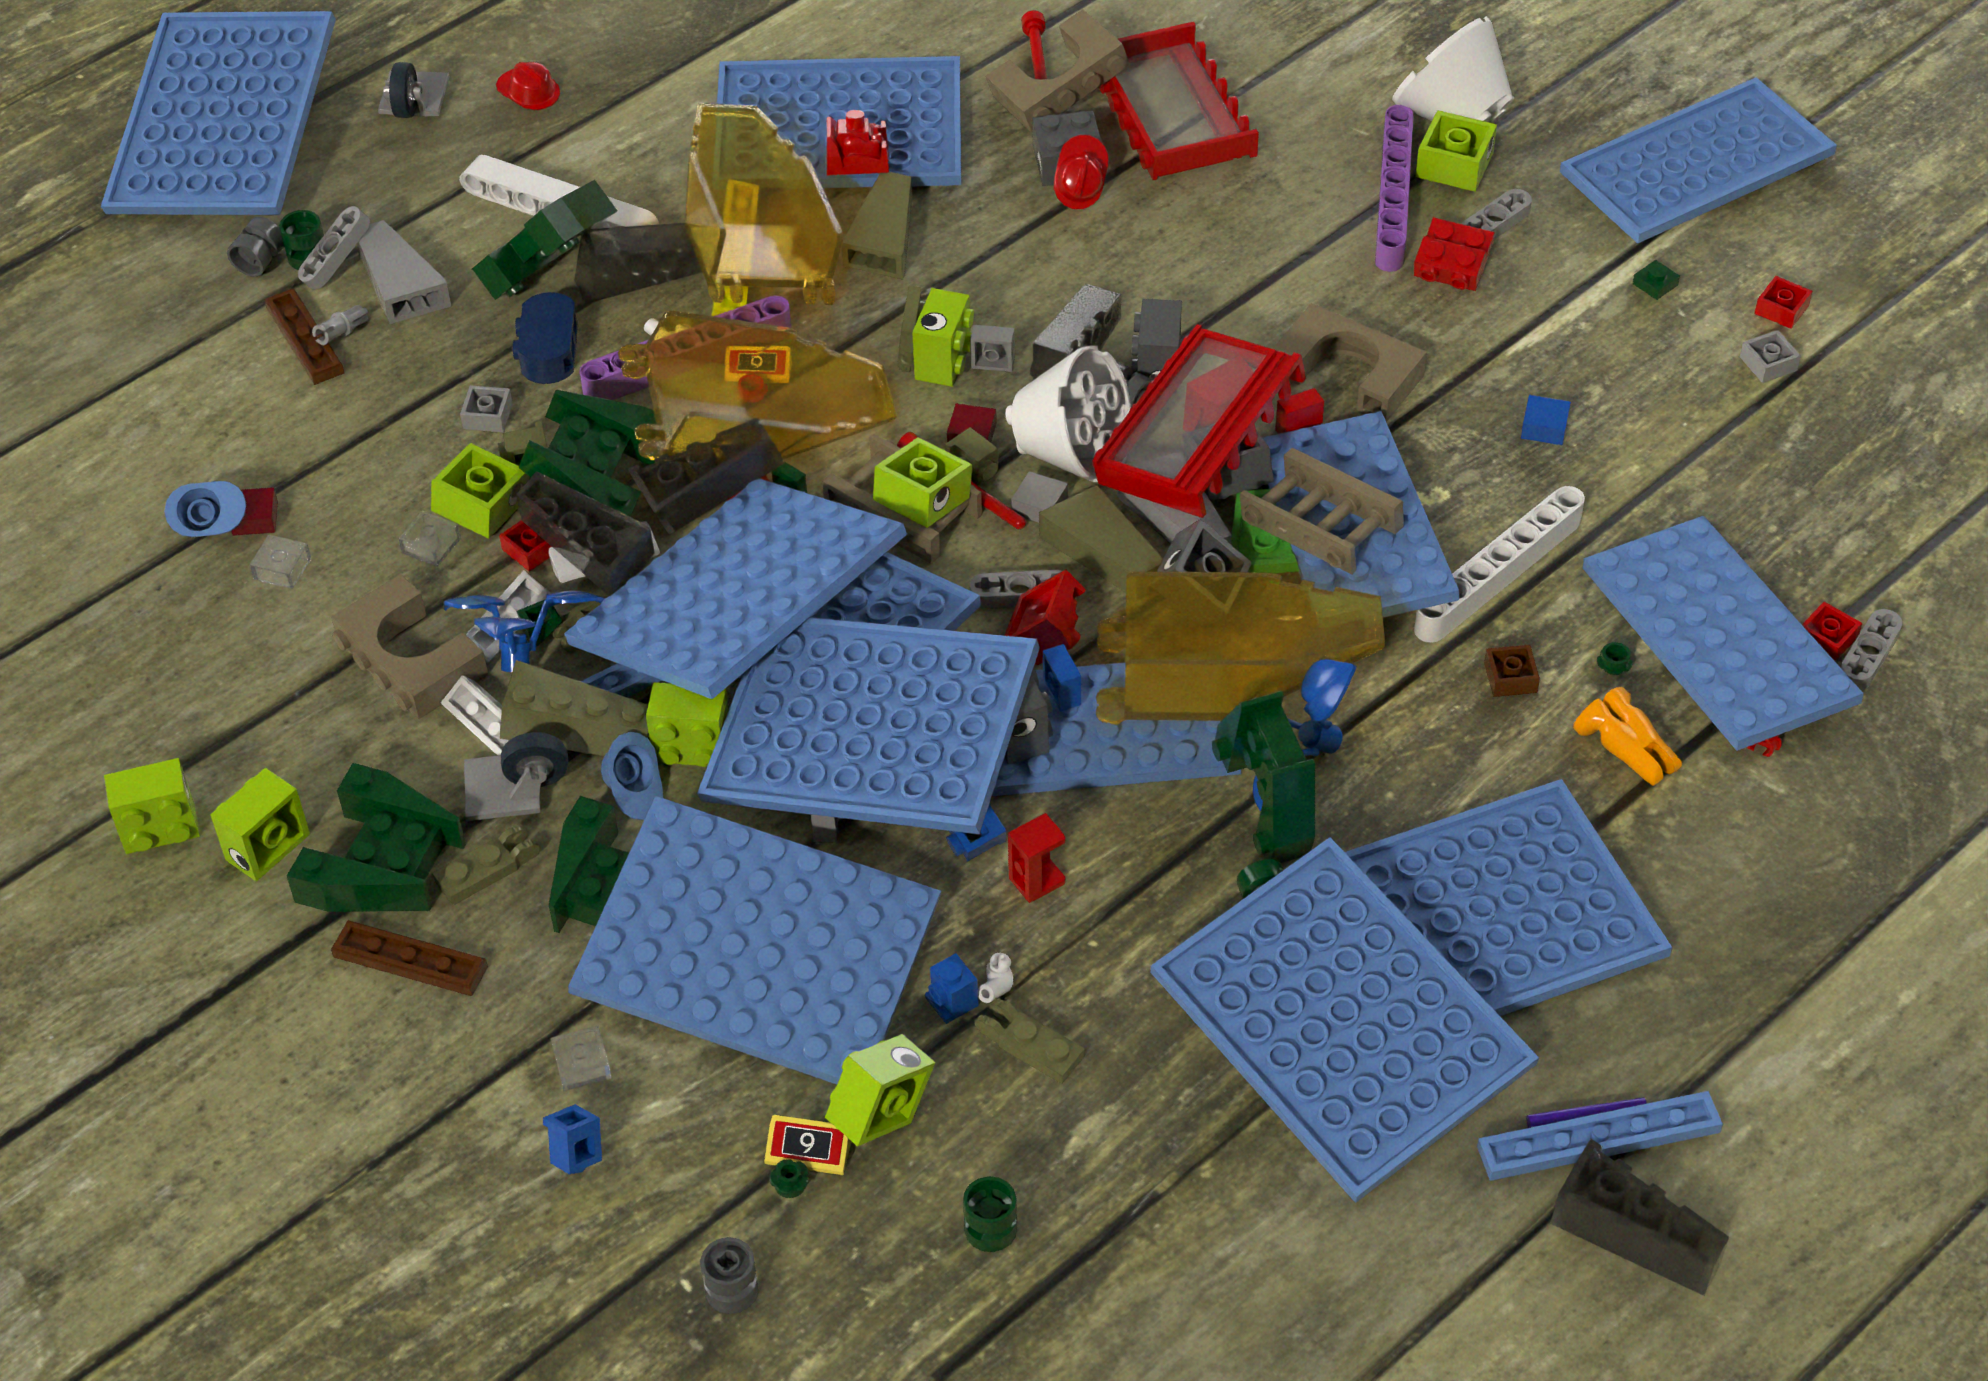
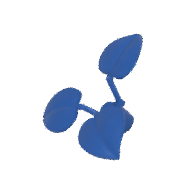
(513, 645)
(1323, 690)

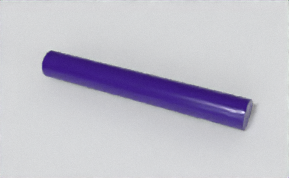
(1566, 1114)

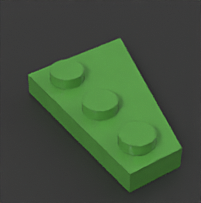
(1263, 549)

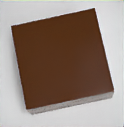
(1511, 670)

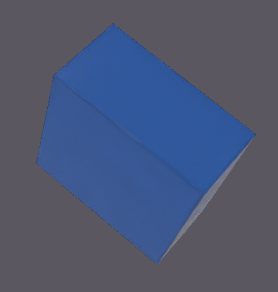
(1545, 420)
(1062, 677)

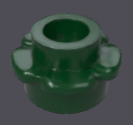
(1615, 658)
(792, 1186)

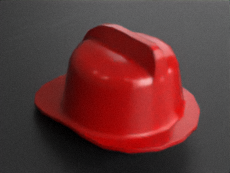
(529, 86)
(1081, 172)

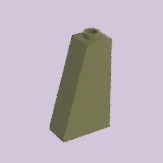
(881, 228)
(1098, 536)

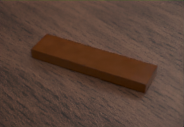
(297, 326)
(409, 958)

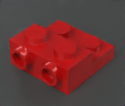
(1453, 254)

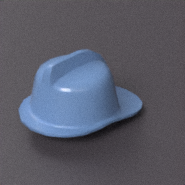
(205, 508)
(632, 774)

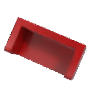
(1030, 859)

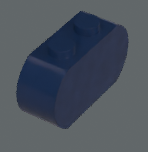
(546, 338)

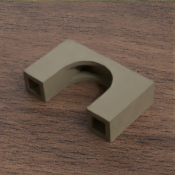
(1098, 61)
(1394, 363)
(414, 681)

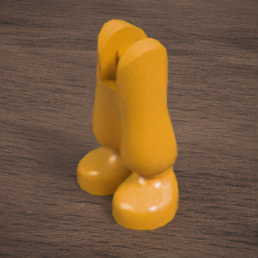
(1628, 737)

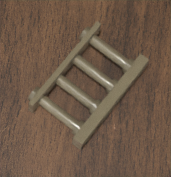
(1326, 484)
(919, 539)

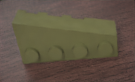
(571, 710)

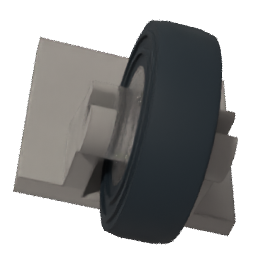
(413, 92)
(513, 780)

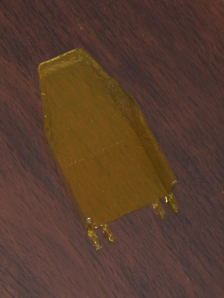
(756, 208)
(728, 371)
(1226, 638)

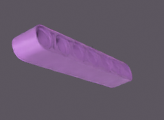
(1394, 188)
(604, 376)

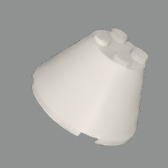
(1461, 77)
(1071, 411)

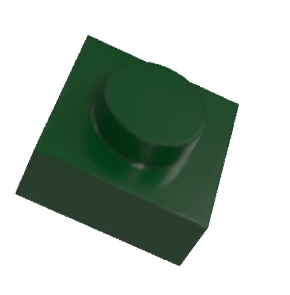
(1656, 279)
(790, 477)

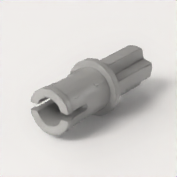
(340, 324)

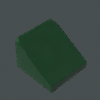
(532, 612)

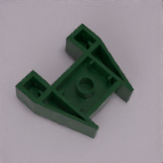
(544, 239)
(590, 446)
(1262, 740)
(389, 855)
(585, 864)

